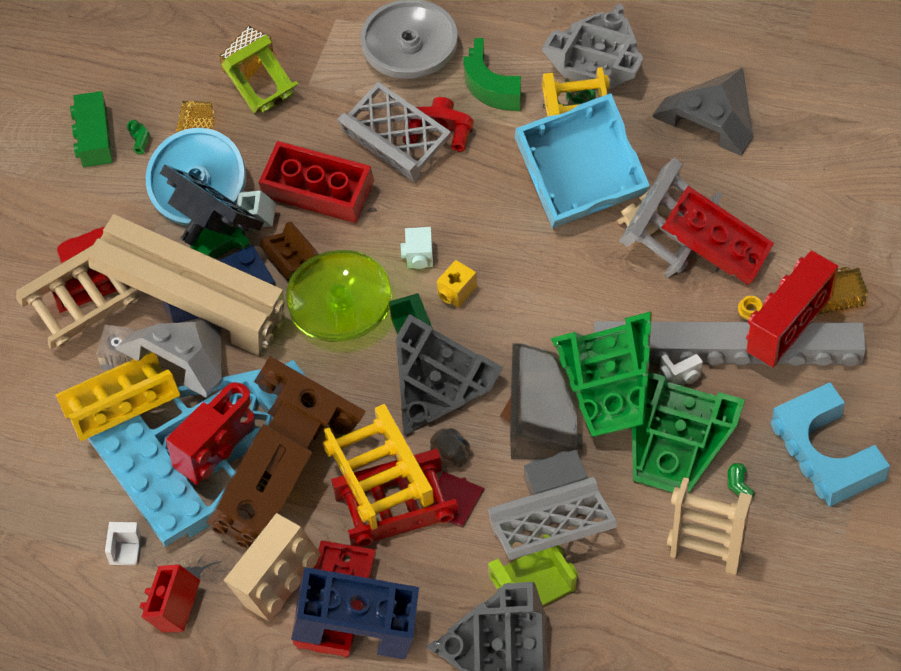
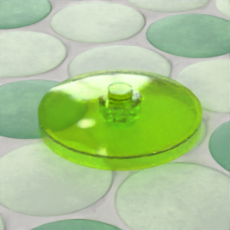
(338, 295)

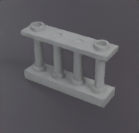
(648, 214)

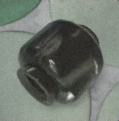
(451, 447)

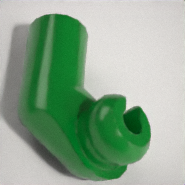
(140, 134)
(736, 478)

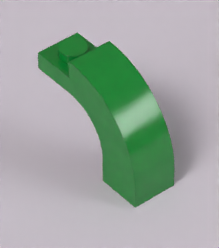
(488, 87)

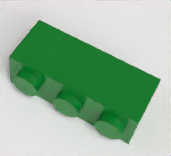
(91, 129)

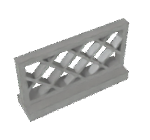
(377, 142)
(539, 510)

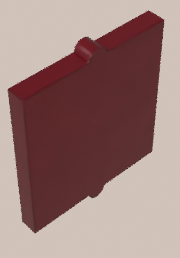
(464, 492)

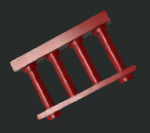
(389, 526)

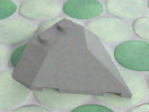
(594, 43)
(188, 344)

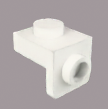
(683, 372)

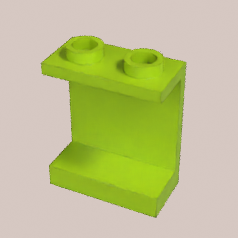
(546, 568)

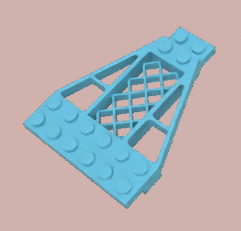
(146, 471)

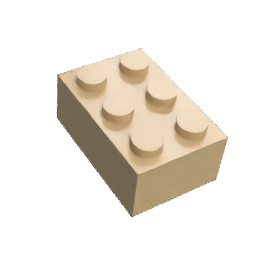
(272, 567)

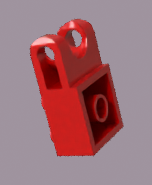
(210, 433)

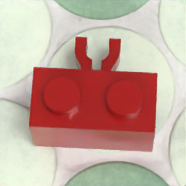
(170, 598)

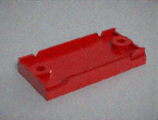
(717, 235)
(331, 560)

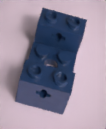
(325, 604)

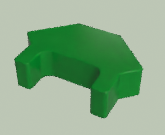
(217, 244)

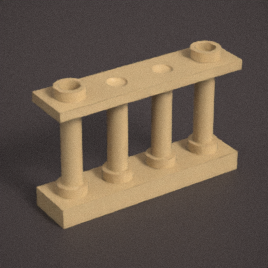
(55, 281)
(734, 525)

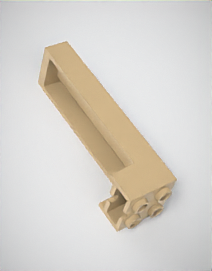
(190, 282)

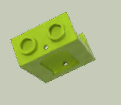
(261, 49)

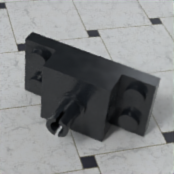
(205, 206)

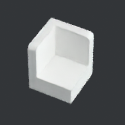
(123, 543)

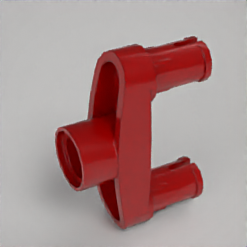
(453, 120)

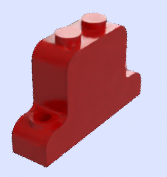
(71, 248)

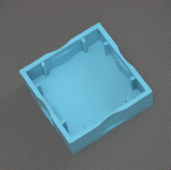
(581, 161)

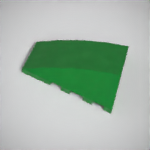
(609, 373)

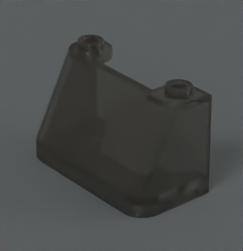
(541, 405)

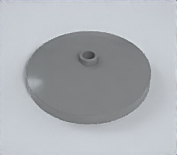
(409, 38)

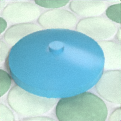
(201, 153)

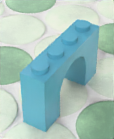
(832, 477)

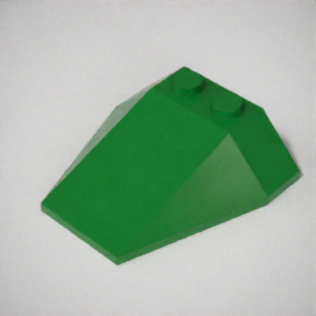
(680, 433)

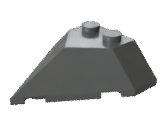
(717, 105)
(437, 374)
(499, 633)

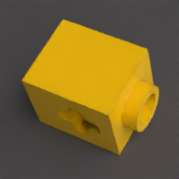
(456, 284)

